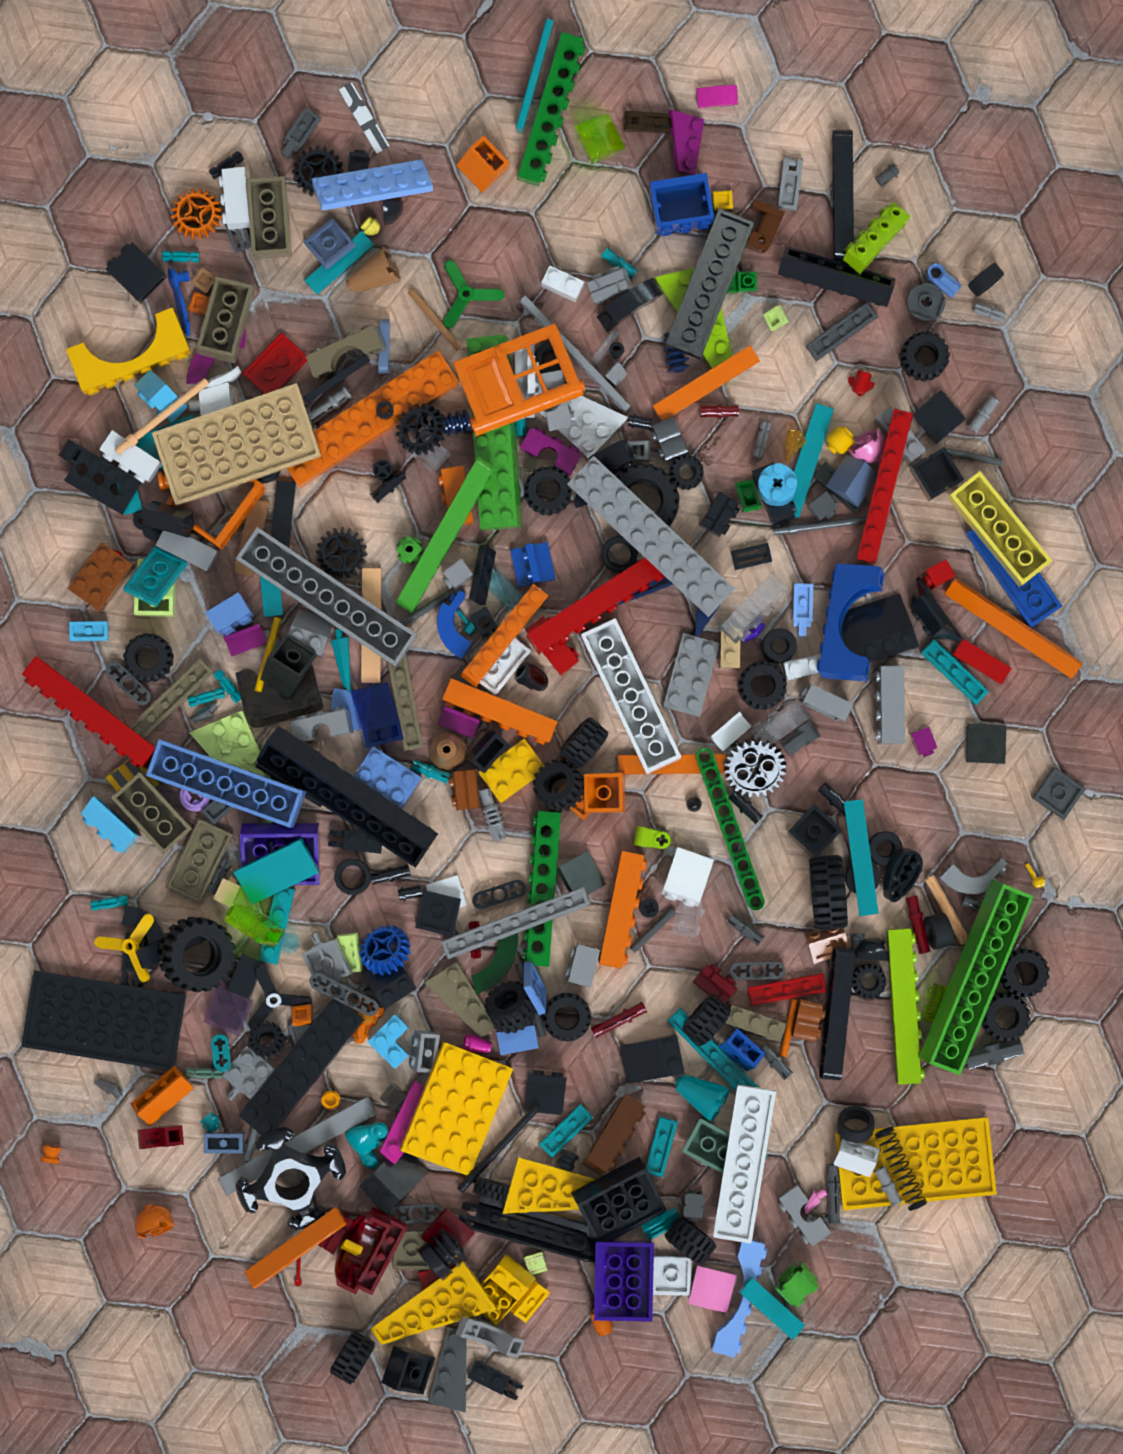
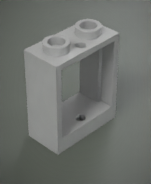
(826, 703)

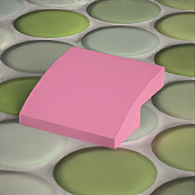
(712, 1289)

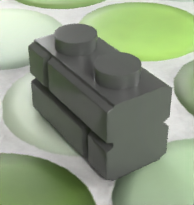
(693, 1205)

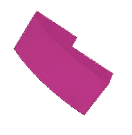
(717, 96)

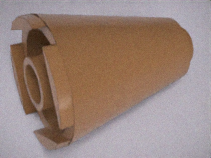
(374, 272)
(449, 760)

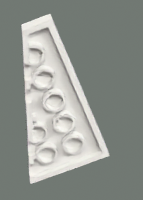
(592, 424)

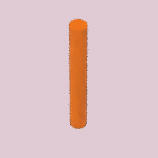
(789, 1027)

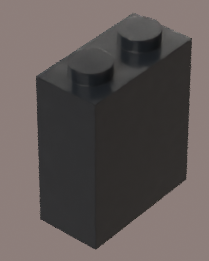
(135, 272)

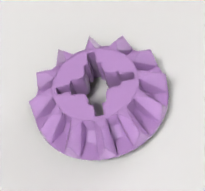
(185, 799)

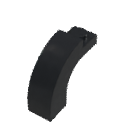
(629, 303)
(132, 917)

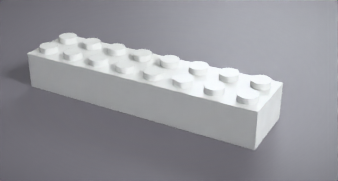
(631, 696)

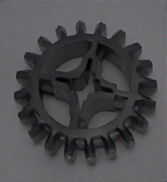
(328, 157)
(421, 414)
(332, 555)

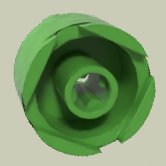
(796, 1284)

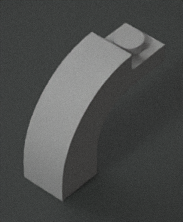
(959, 882)
(490, 1335)

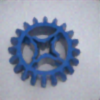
(379, 959)

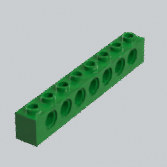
(566, 44)
(552, 820)

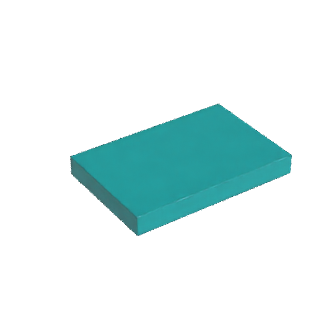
(155, 576)

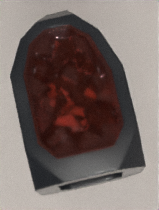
(531, 677)

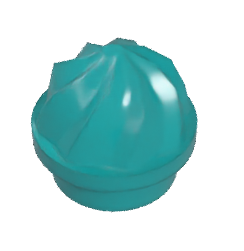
(210, 1122)

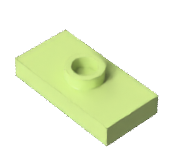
(350, 946)

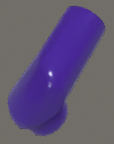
(754, 632)

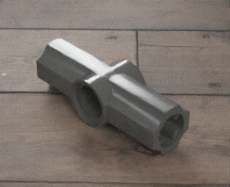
(994, 1053)

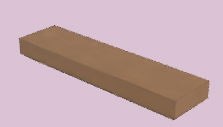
(255, 519)

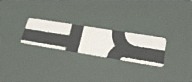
(364, 117)

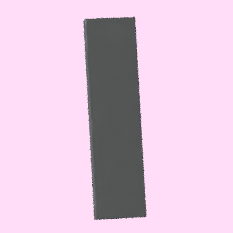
(841, 331)

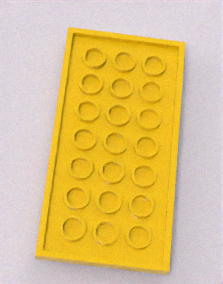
(945, 1156)

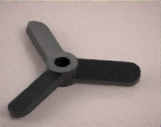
(270, 991)

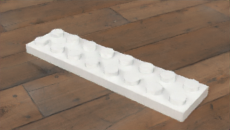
(744, 1163)

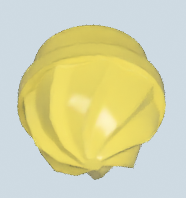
(370, 226)

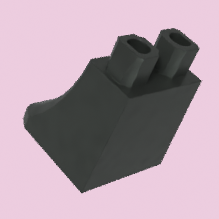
(287, 665)

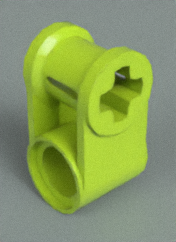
(648, 838)

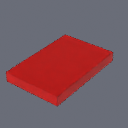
(275, 365)

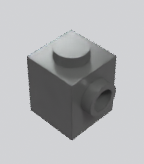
(823, 506)

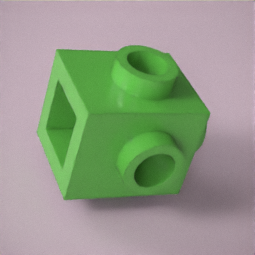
(411, 557)

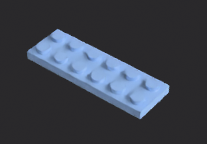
(372, 184)

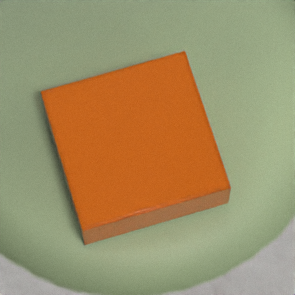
(199, 303)
(302, 1015)

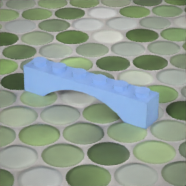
(728, 1335)

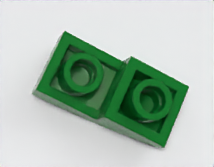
(743, 282)

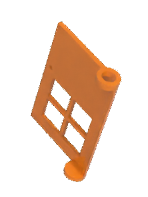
(494, 388)

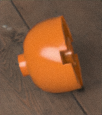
(154, 1221)

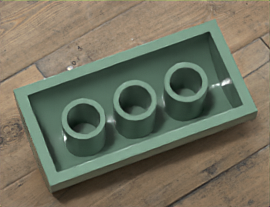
(708, 1144)

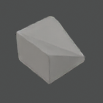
(616, 374)

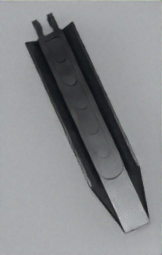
(533, 1229)

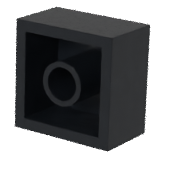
(814, 831)

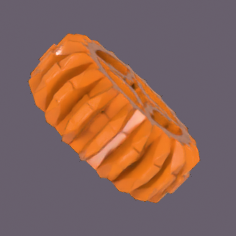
(188, 199)

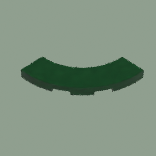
(499, 965)

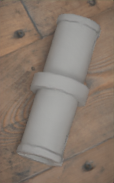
(983, 414)
(888, 1186)

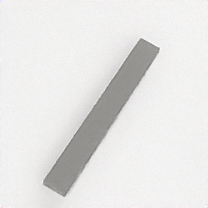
(578, 357)
(516, 923)

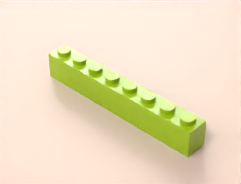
(903, 1006)

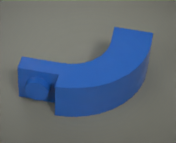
(445, 622)

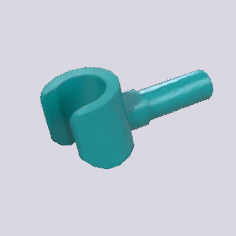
(469, 628)

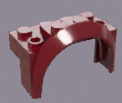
(369, 1273)

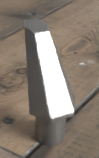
(204, 713)
(109, 1087)

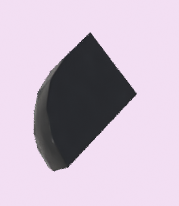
(392, 211)
(872, 950)

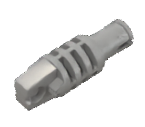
(495, 825)

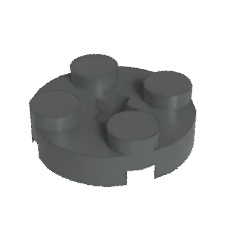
(936, 298)

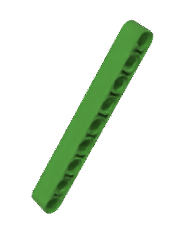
(445, 534)

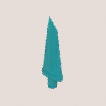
(341, 652)

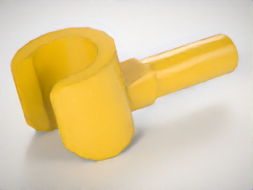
(1038, 882)

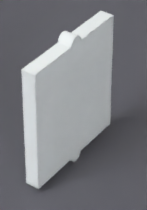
(450, 887)

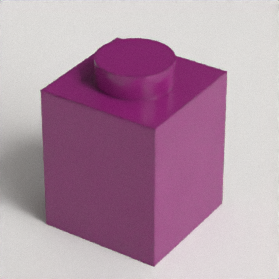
(923, 742)

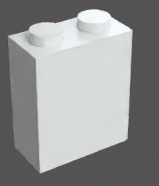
(687, 877)

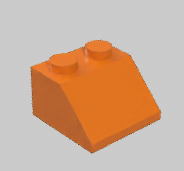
(604, 793)

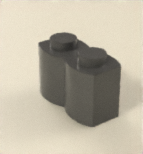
(669, 439)

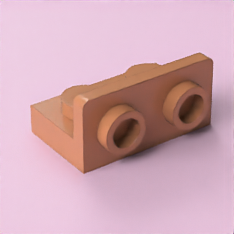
(822, 943)

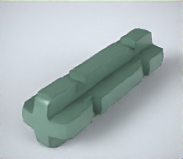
(190, 1072)

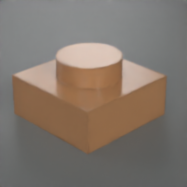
(204, 280)

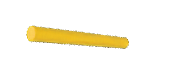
(269, 648)

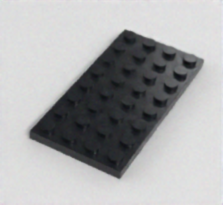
(103, 1020)

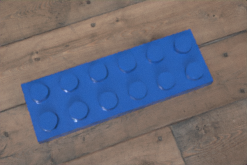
(1032, 600)

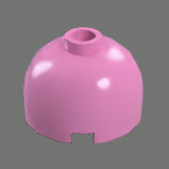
(869, 446)

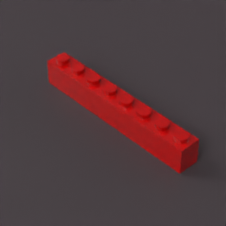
(885, 485)
(593, 606)
(90, 712)

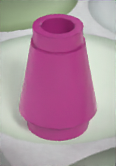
(476, 1044)

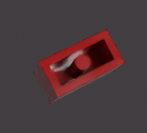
(937, 575)

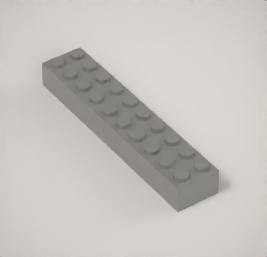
(650, 536)
(326, 597)

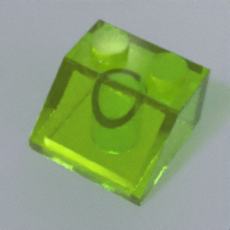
(599, 138)

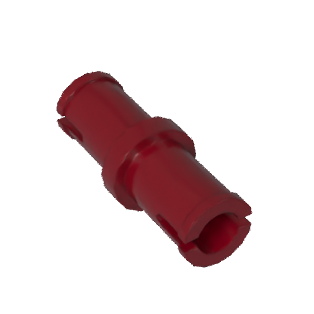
(719, 411)

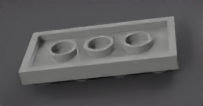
(691, 675)

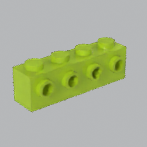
(876, 238)

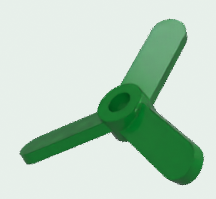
(461, 301)

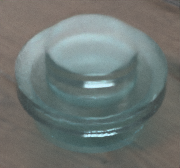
(289, 943)

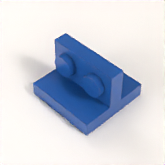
(532, 564)

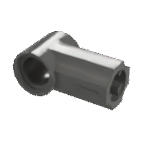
(803, 736)

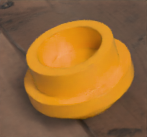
(330, 1100)

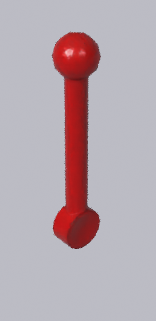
(298, 1281)

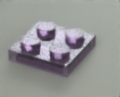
(228, 1011)

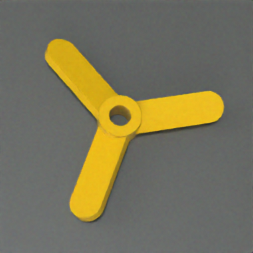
(123, 944)

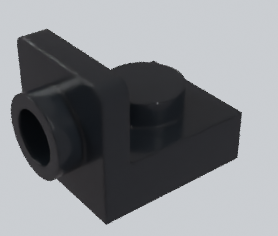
(358, 160)

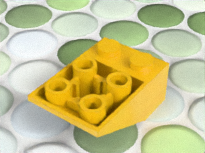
(506, 1287)

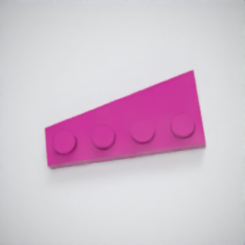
(397, 1132)

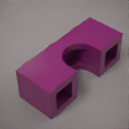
(537, 441)

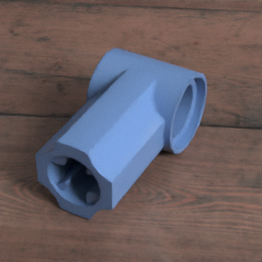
(945, 281)

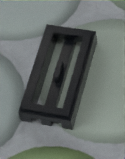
(751, 564)

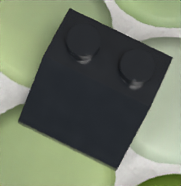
(389, 987)
(408, 1370)

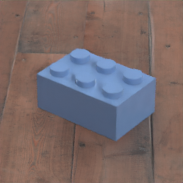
(230, 615)
(388, 777)

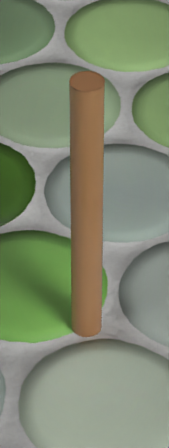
(436, 321)

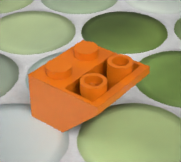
(483, 164)

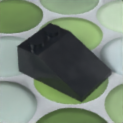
(652, 1059)
(393, 1181)

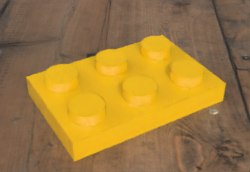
(512, 771)

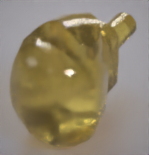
(794, 441)

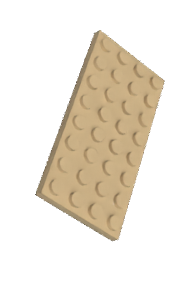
(236, 444)

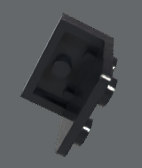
(546, 1092)

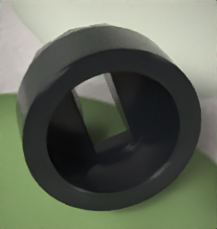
(691, 800)

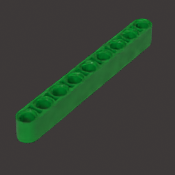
(736, 835)

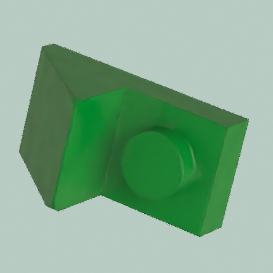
(748, 495)

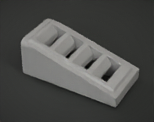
(647, 449)

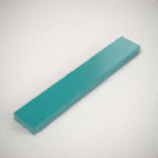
(533, 80)
(810, 453)
(861, 858)
(713, 1054)

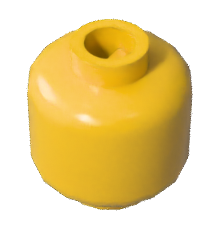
(839, 440)

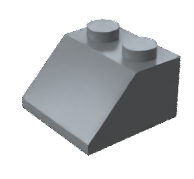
(311, 631)

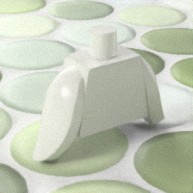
(216, 394)

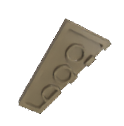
(457, 992)

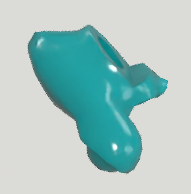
(365, 1139)

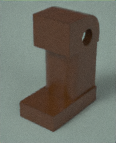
(767, 226)

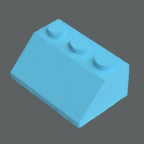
(109, 825)

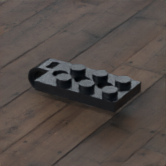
(101, 492)

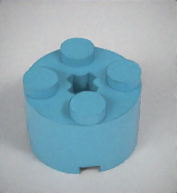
(774, 495)

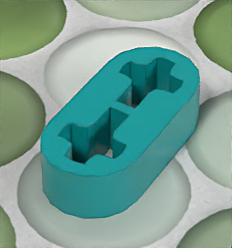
(225, 1052)

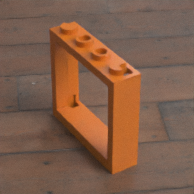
(237, 518)

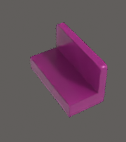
(245, 640)
(458, 722)

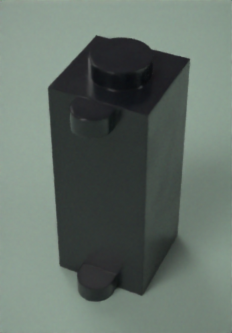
(168, 518)

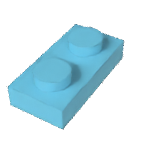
(89, 631)

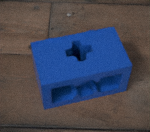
(742, 1049)

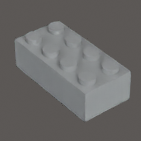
(890, 705)

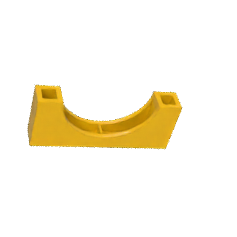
(166, 346)

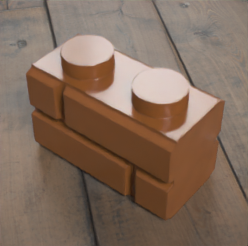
(465, 789)

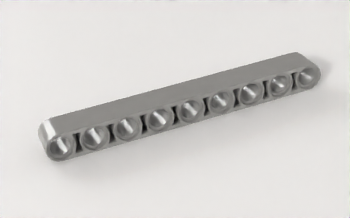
(303, 1142)

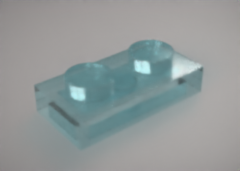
(504, 591)

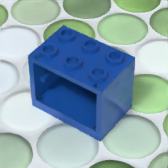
(681, 204)

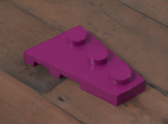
(687, 139)

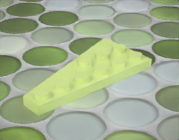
(230, 742)

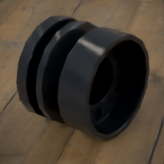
(442, 1254)

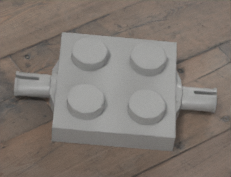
(327, 958)
(248, 1073)

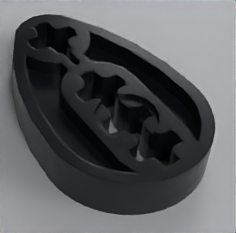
(892, 878)

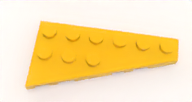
(437, 1306)

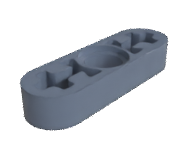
(383, 364)

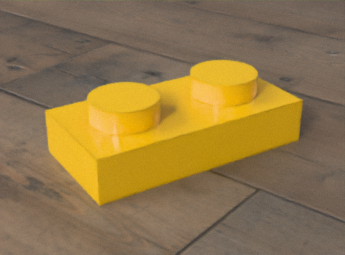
(530, 1301)

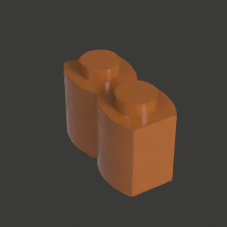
(807, 1020)

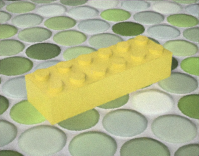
(999, 529)

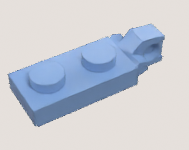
(802, 607)

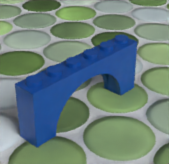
(849, 584)

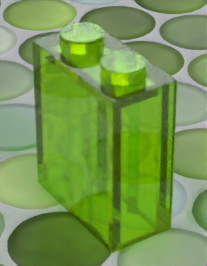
(254, 925)

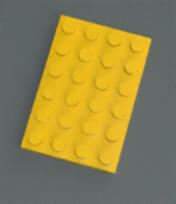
(456, 1108)

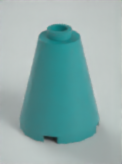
(702, 1095)

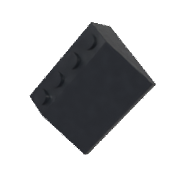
(879, 629)
(619, 1201)

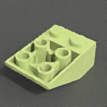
(165, 608)

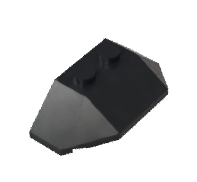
(931, 614)

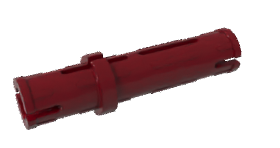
(915, 916)
(619, 1019)

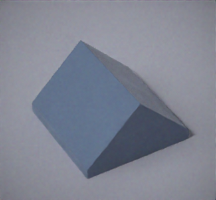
(852, 480)

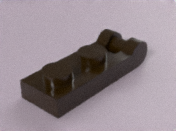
(648, 122)

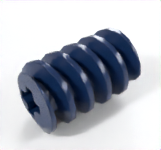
(676, 359)
(456, 422)

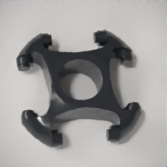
(294, 1197)

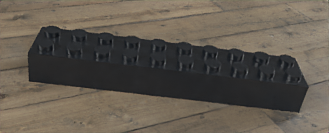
(346, 796)

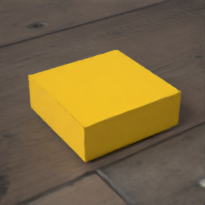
(722, 200)
(351, 1247)

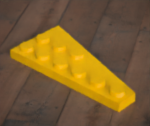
(542, 1188)

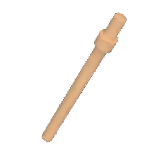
(132, 440)

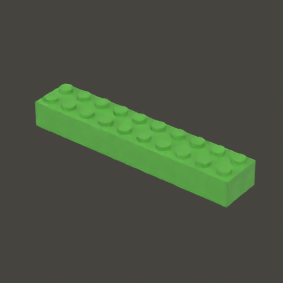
(501, 497)
(975, 977)

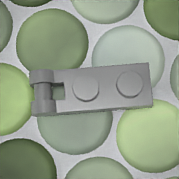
(790, 184)

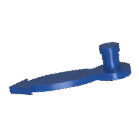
(174, 279)

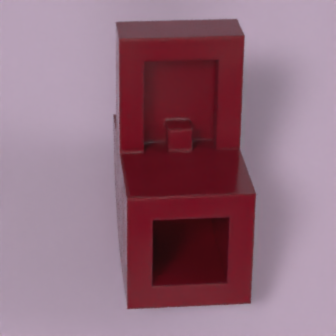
(160, 1136)

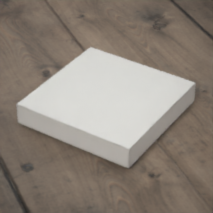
(671, 1275)

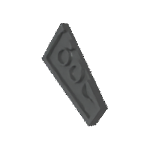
(450, 1377)

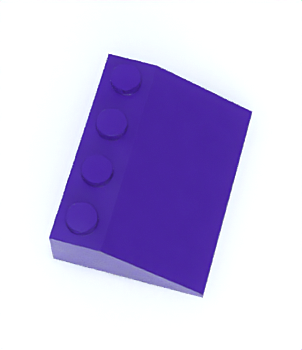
(264, 838)
(624, 1280)

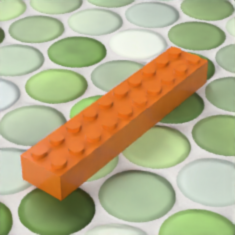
(361, 424)

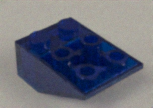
(376, 715)

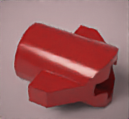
(861, 383)

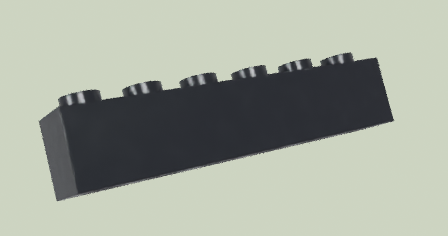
(836, 276)

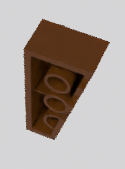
(613, 1135)

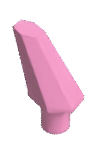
(814, 1200)

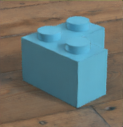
(158, 394)
(385, 1041)

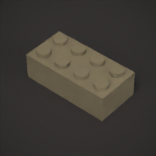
(269, 217)
(225, 320)
(152, 812)

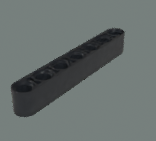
(842, 192)
(837, 1013)

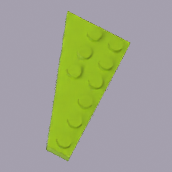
(718, 345)

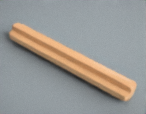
(947, 909)

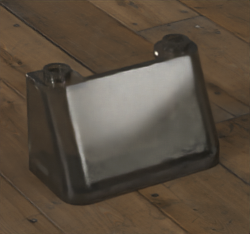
(269, 707)

